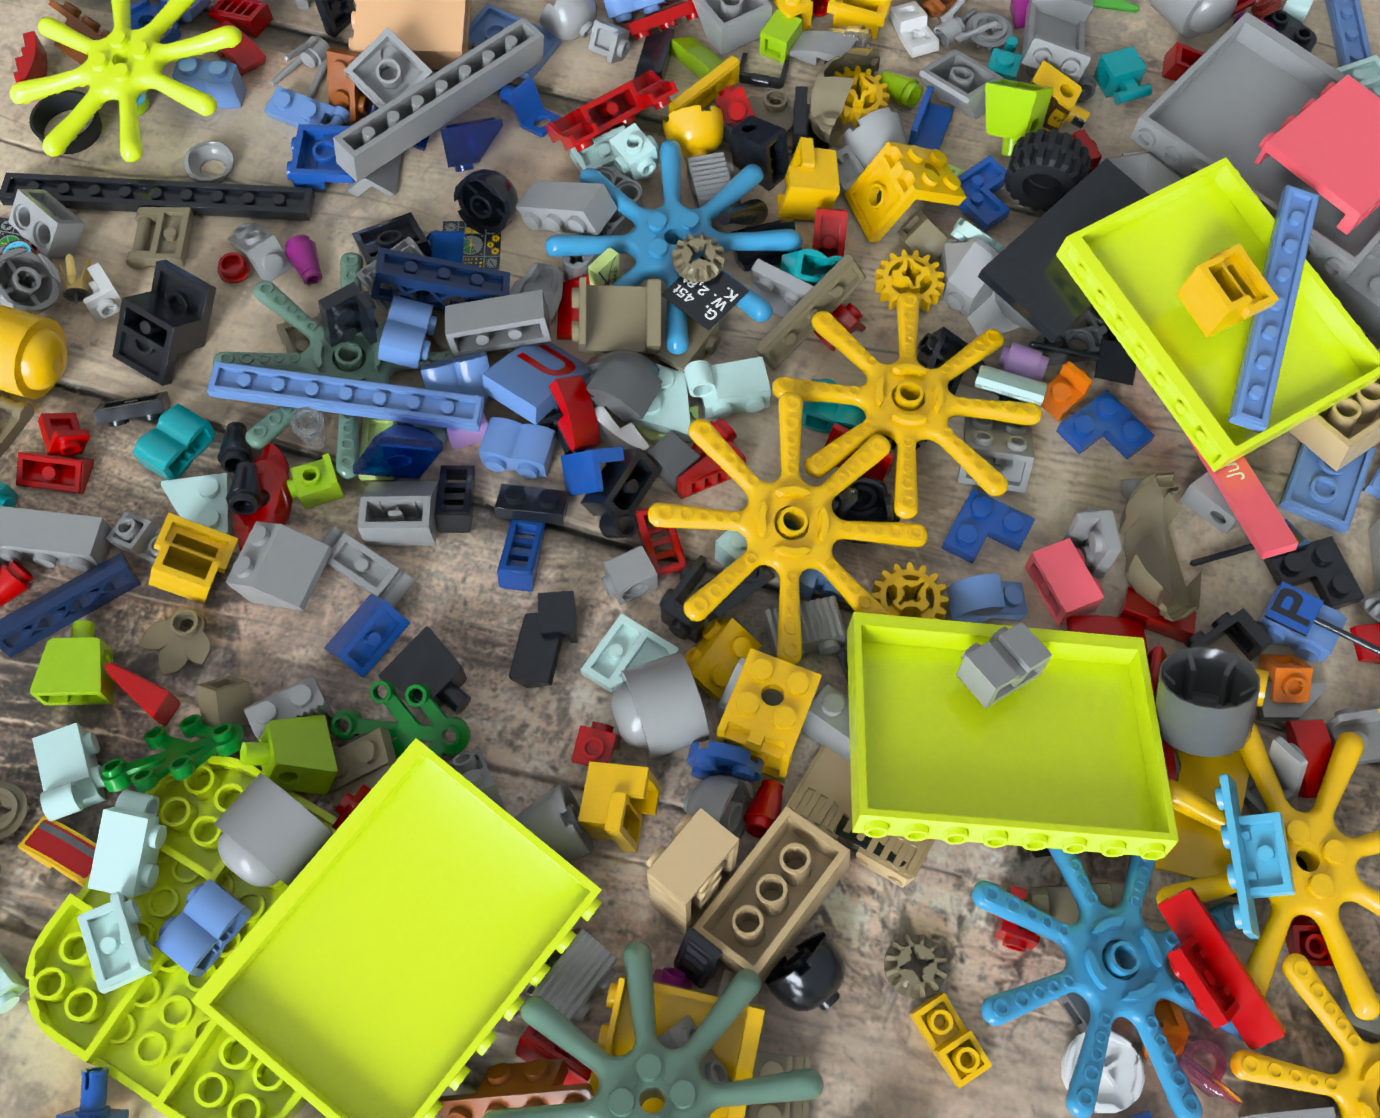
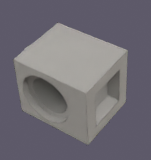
(629, 575)

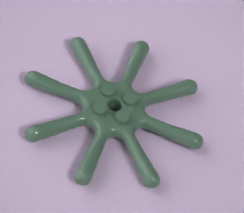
(327, 361)
(653, 1069)

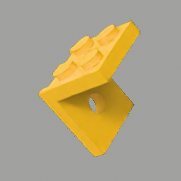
(902, 176)
(763, 728)

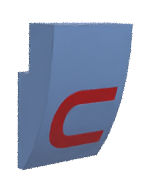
(524, 379)

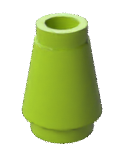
(902, 89)

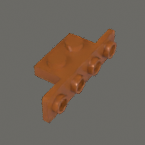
(517, 1086)

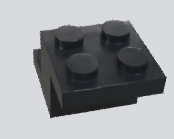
(163, 322)

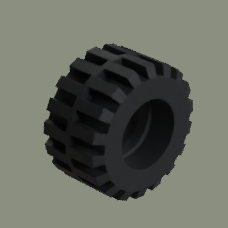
(1045, 168)

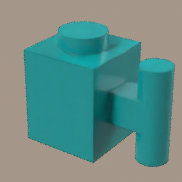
(1006, 61)
(1121, 74)

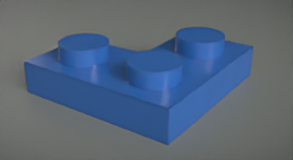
(979, 185)
(1106, 419)
(985, 518)

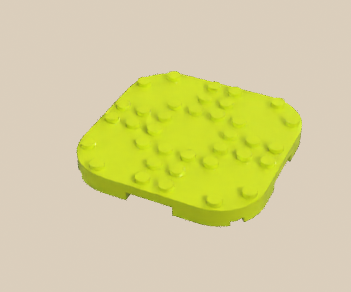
(150, 1028)

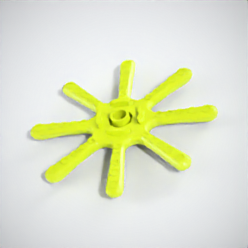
(123, 69)

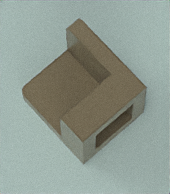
(923, 235)
(224, 701)

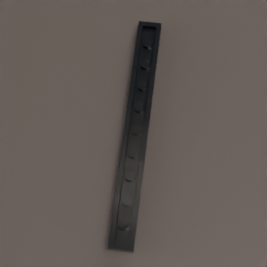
(201, 197)

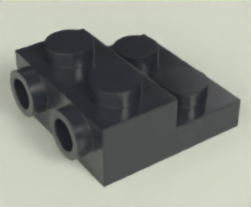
(389, 235)

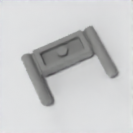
(366, 567)

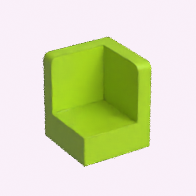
(779, 36)

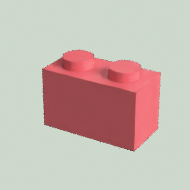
(1064, 581)

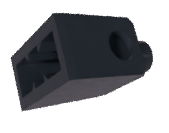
(759, 144)
(429, 663)

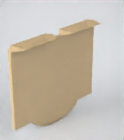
(826, 796)

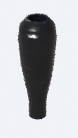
(747, 213)

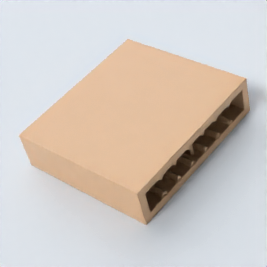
(429, 28)

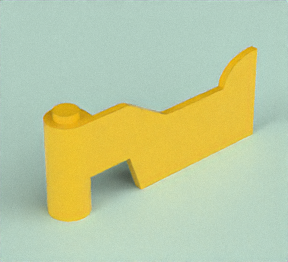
(1201, 847)

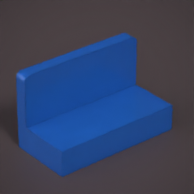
(930, 123)
(583, 469)
(367, 635)

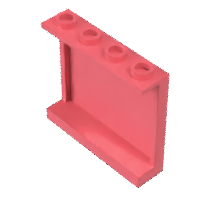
(1334, 148)

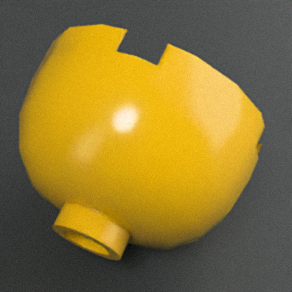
(695, 130)

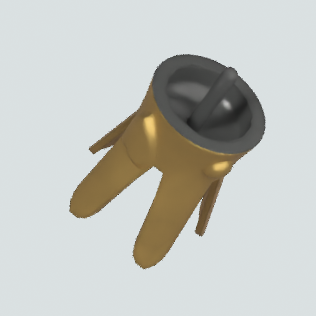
(75, 288)

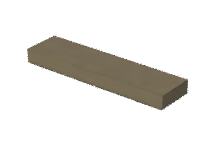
(797, 324)

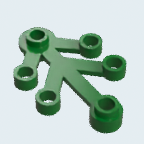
(407, 726)
(176, 758)

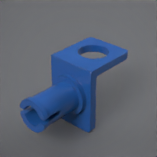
(527, 106)
(446, 245)
(94, 1097)

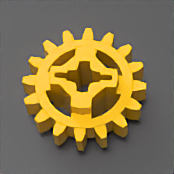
(864, 96)
(911, 275)
(908, 585)

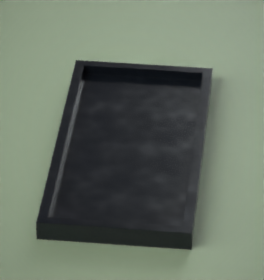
(1030, 272)

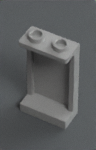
(1057, 35)

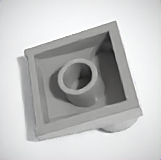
(386, 69)

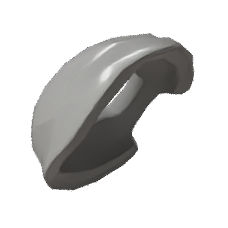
(206, 152)

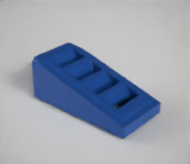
(518, 574)

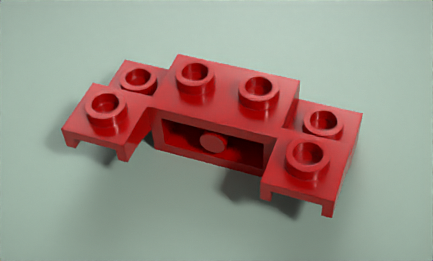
(610, 109)

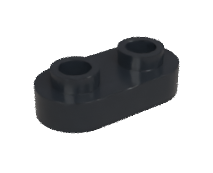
(1292, 29)

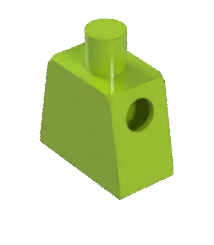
(1014, 110)
(74, 669)
(294, 754)

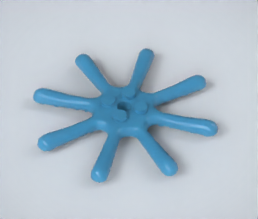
(662, 227)
(1096, 976)

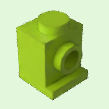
(315, 483)

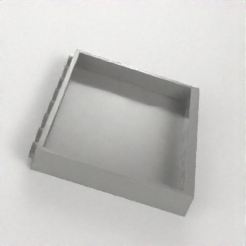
(1230, 105)

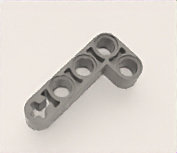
(617, 225)

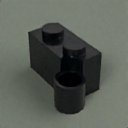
(623, 490)

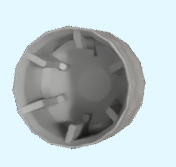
(1195, 16)
(659, 706)
(268, 835)

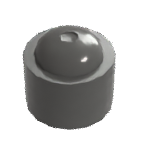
(1206, 701)

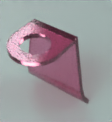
(1204, 1080)

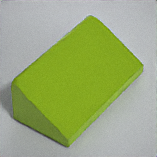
(694, 55)

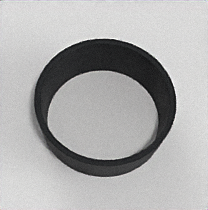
(56, 104)

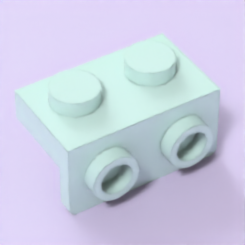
(115, 943)

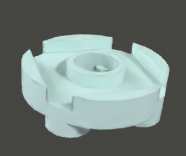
(964, 231)

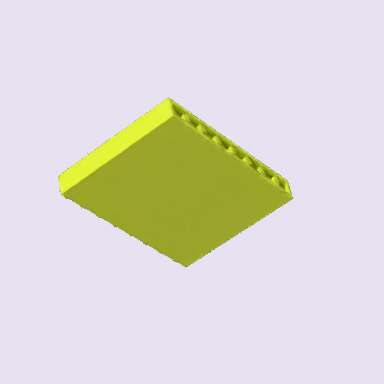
(1141, 259)
(1049, 766)
(399, 946)

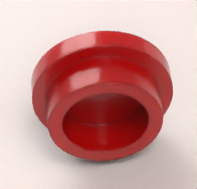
(233, 268)

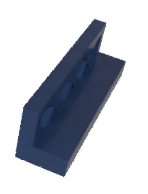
(438, 276)
(66, 604)

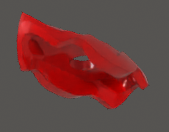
(273, 477)

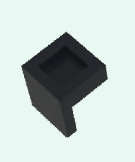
(557, 614)

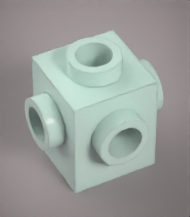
(635, 152)

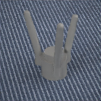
(952, 28)
(312, 54)

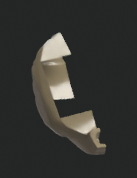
(831, 92)
(1149, 549)

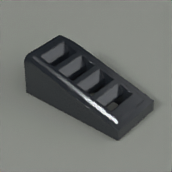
(455, 518)
(698, 958)

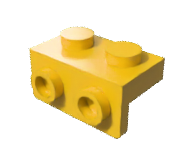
(718, 654)

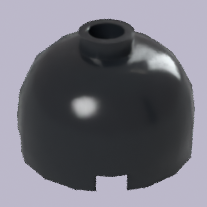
(486, 201)
(809, 976)

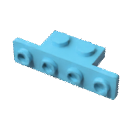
(1258, 856)

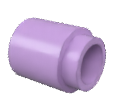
(1024, 361)

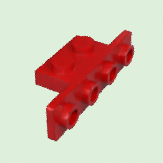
(1215, 972)

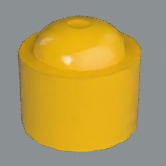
(30, 353)

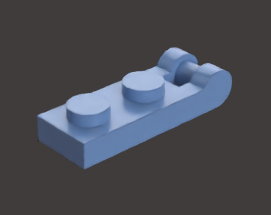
(299, 109)

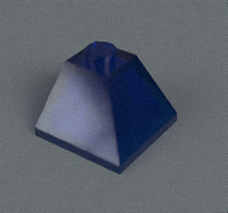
(468, 141)
(399, 452)

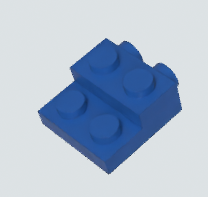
(315, 158)

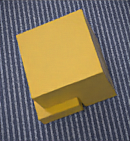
(860, 12)
(809, 182)
(1225, 291)
(189, 557)
(615, 802)

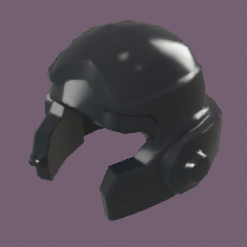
(865, 501)

